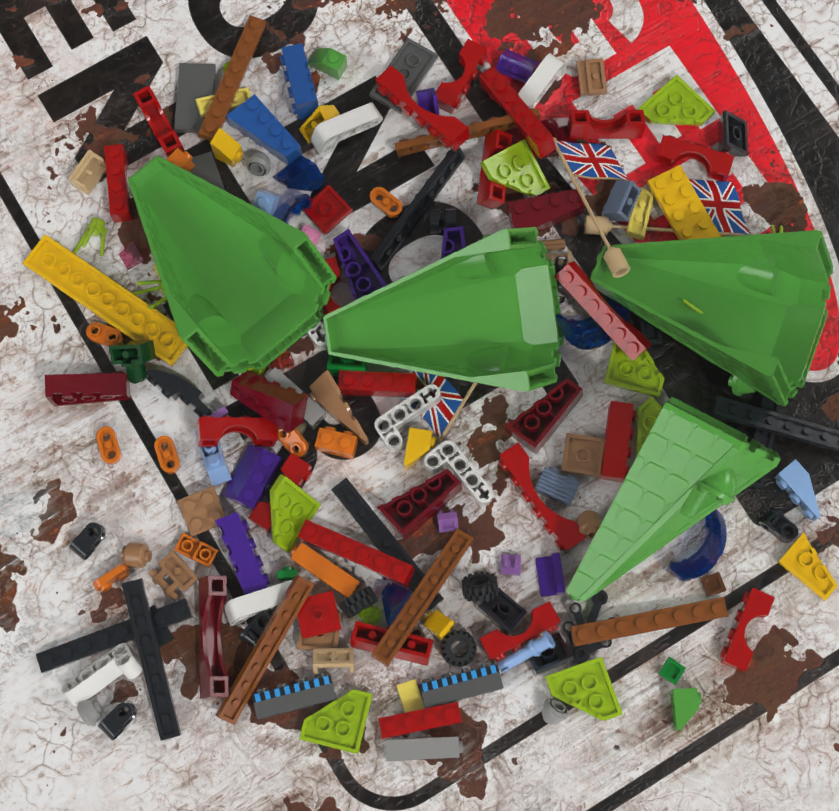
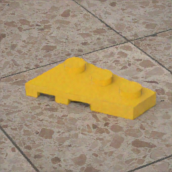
(806, 566)

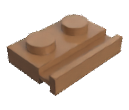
(591, 77)

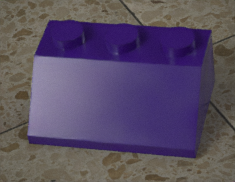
(252, 477)

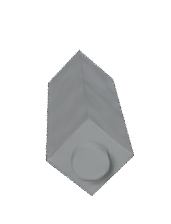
(314, 414)
(423, 748)

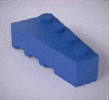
(300, 80)
(261, 126)

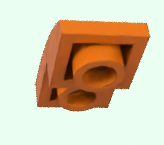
(195, 550)

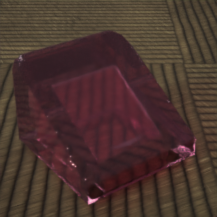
(131, 256)

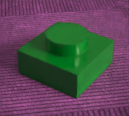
(287, 573)
(671, 671)

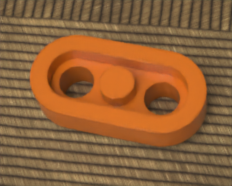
(388, 201)
(103, 335)
(291, 440)
(108, 446)
(167, 455)
(118, 573)

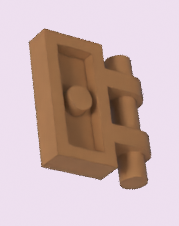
(177, 571)

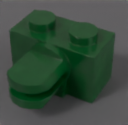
(133, 357)

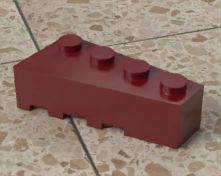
(545, 210)
(86, 388)
(273, 402)
(543, 418)
(418, 505)

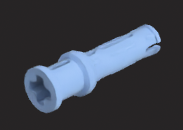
(533, 648)

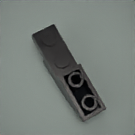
(175, 387)

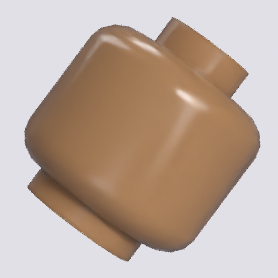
(589, 523)
(136, 554)

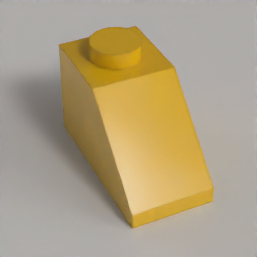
(321, 114)
(226, 148)
(418, 446)
(438, 624)

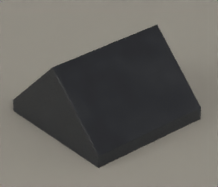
(733, 134)
(502, 611)
(552, 657)

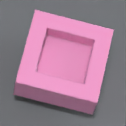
(314, 235)

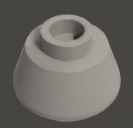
(258, 164)
(90, 711)
(554, 711)

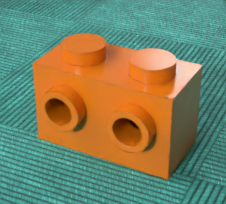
(336, 443)

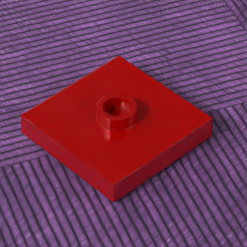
(328, 210)
(319, 615)

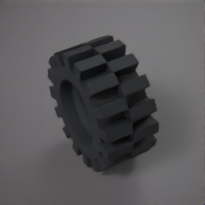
(480, 587)
(358, 602)
(465, 637)

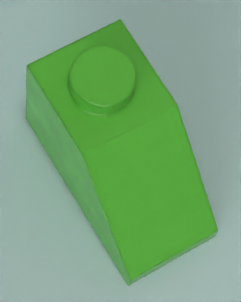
(329, 62)
(684, 705)

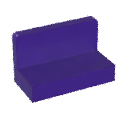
(516, 66)
(428, 100)
(550, 575)

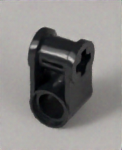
(778, 524)
(86, 542)
(254, 630)
(116, 722)

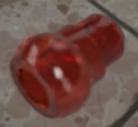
(283, 361)

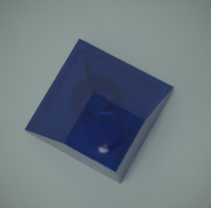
(300, 175)
(393, 601)

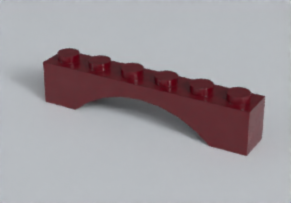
(212, 668)

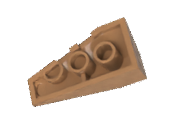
(328, 396)

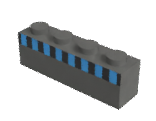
(461, 686)
(294, 697)

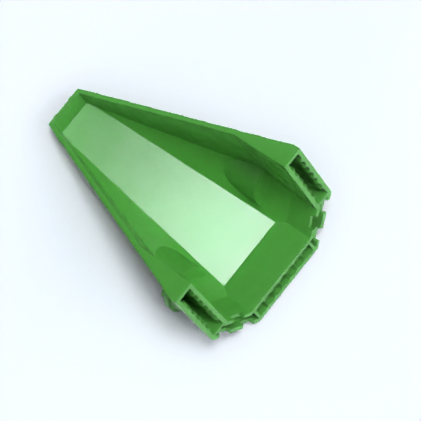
(229, 270)
(756, 297)
(465, 317)
(676, 480)

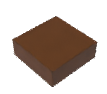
(713, 584)

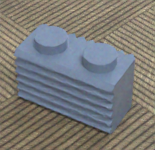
(621, 201)
(557, 486)

